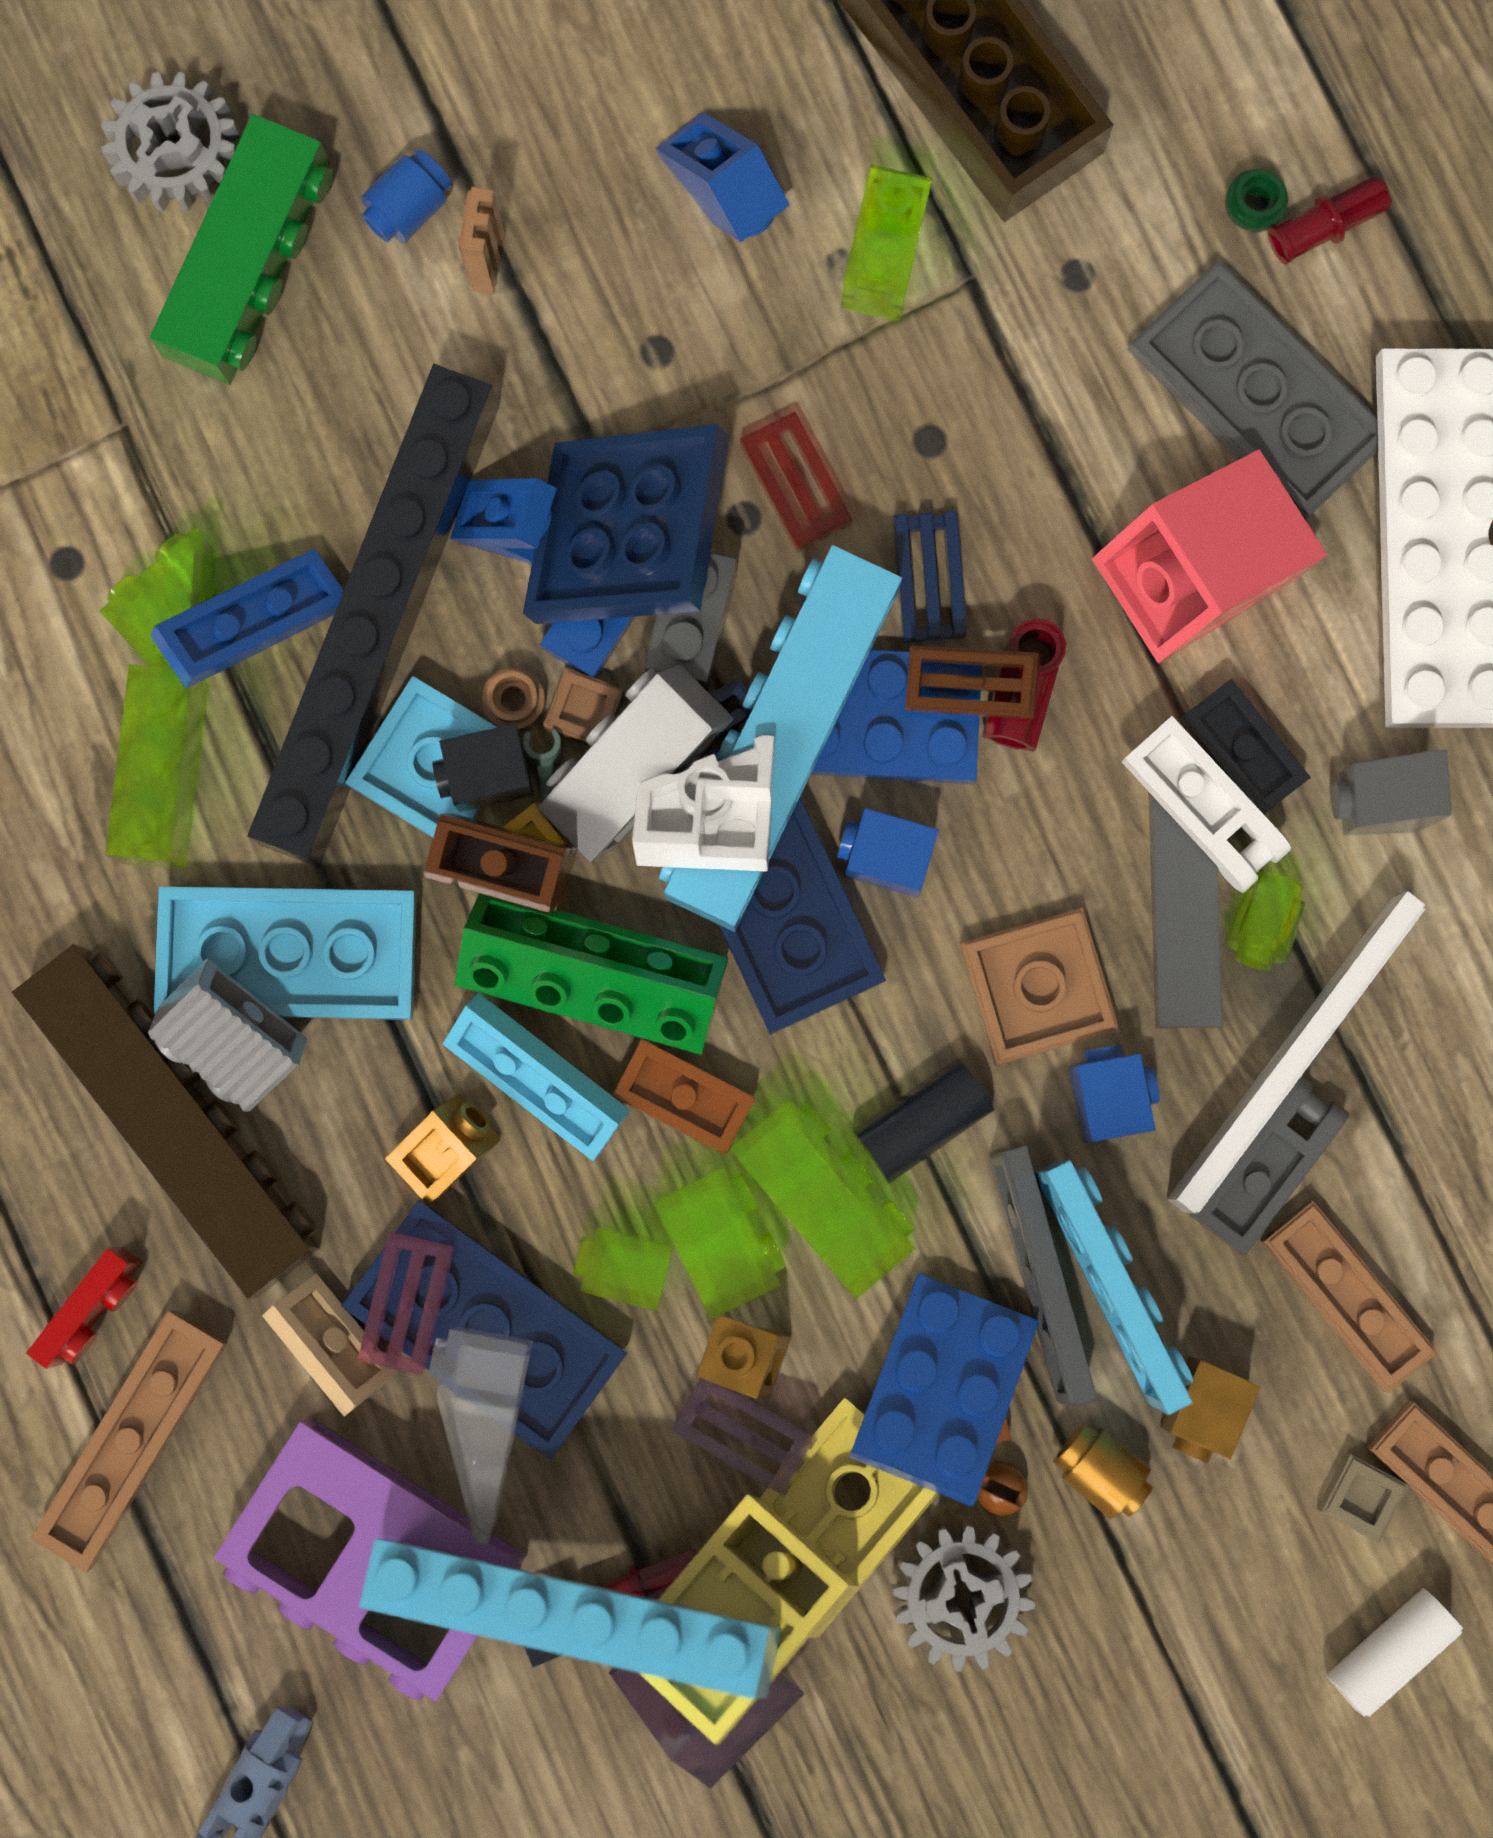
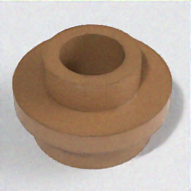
(508, 680)

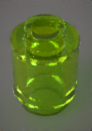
(1266, 921)

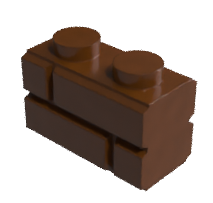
(500, 862)

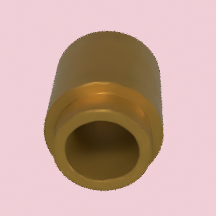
(1104, 1471)

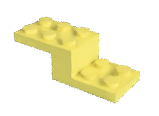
(792, 1560)

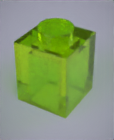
(623, 1267)

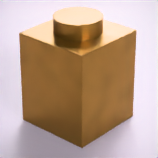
(1216, 1414)

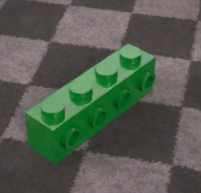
(591, 972)

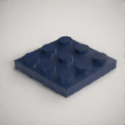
(628, 525)

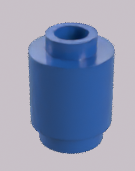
(405, 196)

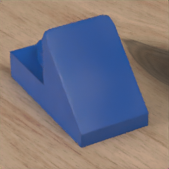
(505, 516)

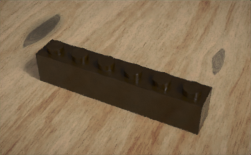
(167, 1120)

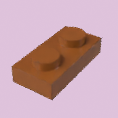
(683, 1097)

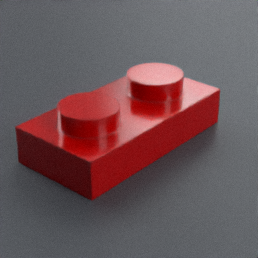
(70, 1330)

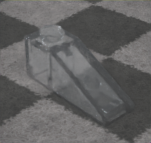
(480, 1406)

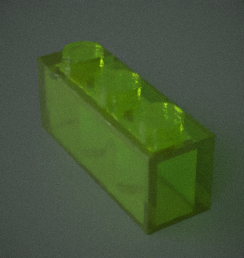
(156, 769)
(825, 1196)

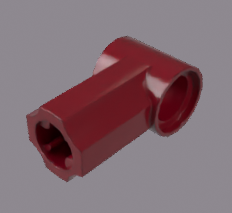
(1025, 733)

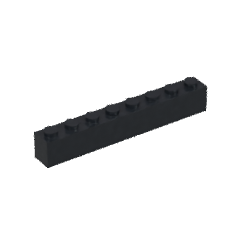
(375, 616)

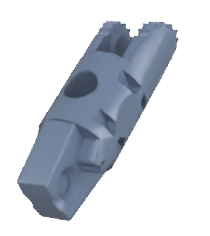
(259, 1777)

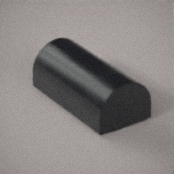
(923, 1120)

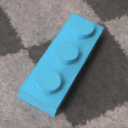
(535, 1077)

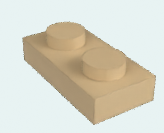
(327, 1343)

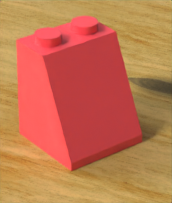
(1208, 554)

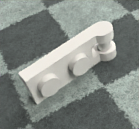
(1205, 803)

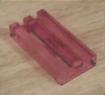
(394, 1358)

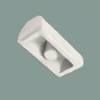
(1394, 1653)

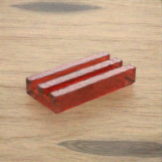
(819, 528)

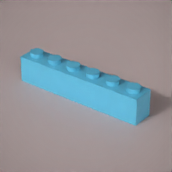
(798, 707)
(571, 1618)

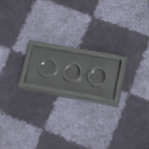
(1258, 387)

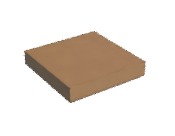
(1039, 986)

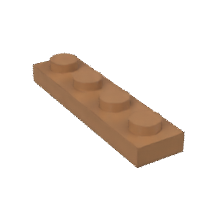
(129, 1441)

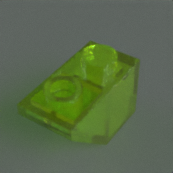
(885, 243)
(168, 587)

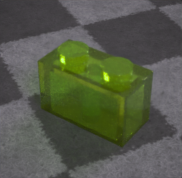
(719, 1242)

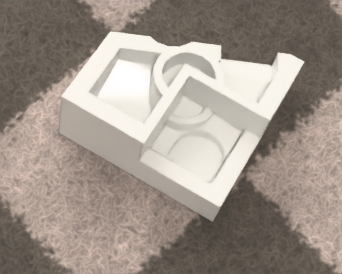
(709, 814)

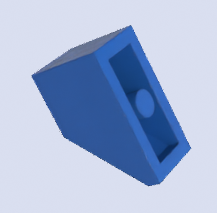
(724, 176)

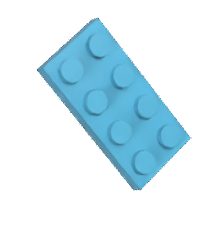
(295, 947)
(1126, 1307)

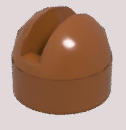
(1009, 1476)

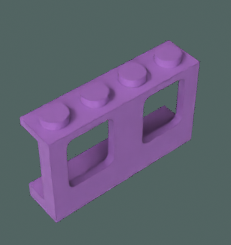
(381, 1507)

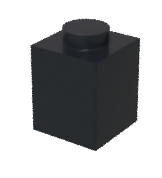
(483, 768)

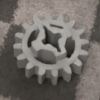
(176, 116)
(992, 1589)

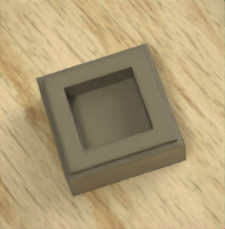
(1362, 1497)

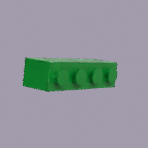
(242, 250)

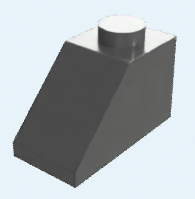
(1393, 794)

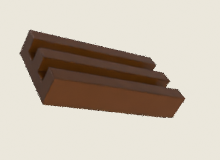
(1027, 686)

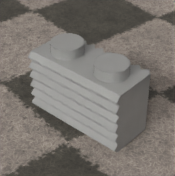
(226, 1036)

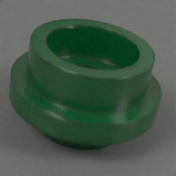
(1259, 183)

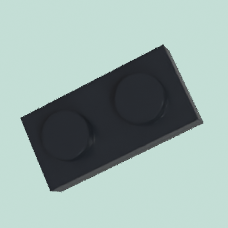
(1244, 746)

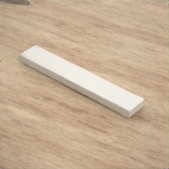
(1296, 1053)

